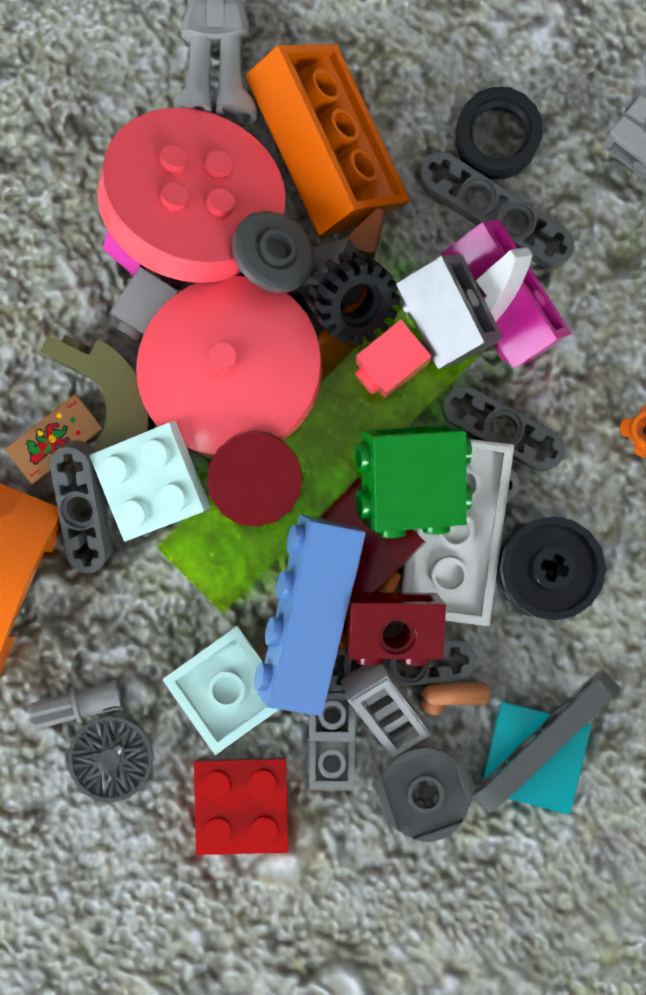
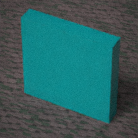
(557, 780)

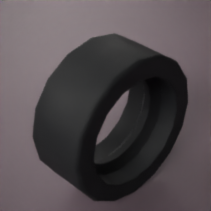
(499, 99)

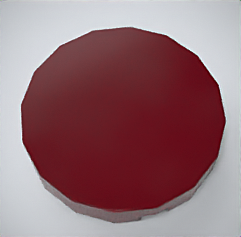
(254, 478)

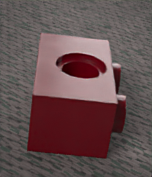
(373, 611)

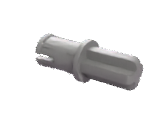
(75, 705)

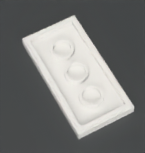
(465, 561)

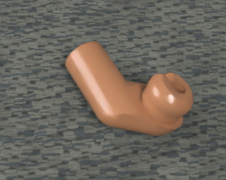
(453, 693)

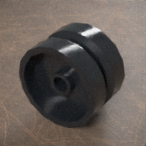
(577, 566)

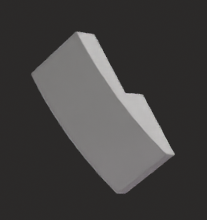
(332, 745)

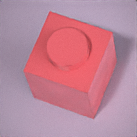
(391, 360)

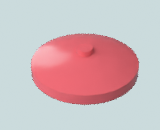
(229, 363)

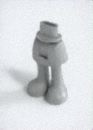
(221, 27)

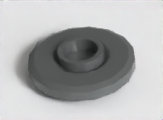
(273, 251)
(110, 758)

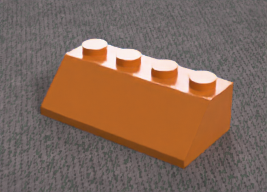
(325, 136)

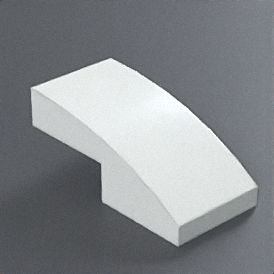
(504, 280)

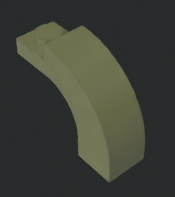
(115, 378)

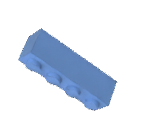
(309, 614)

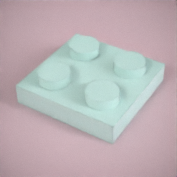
(150, 481)
(220, 690)

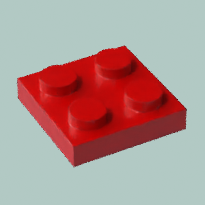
(241, 806)

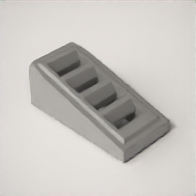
(369, 685)

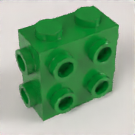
(413, 479)

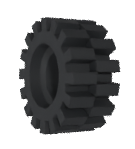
(369, 314)

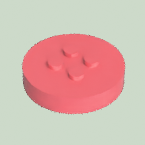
(181, 187)

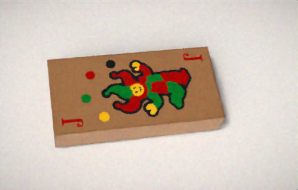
(64, 424)

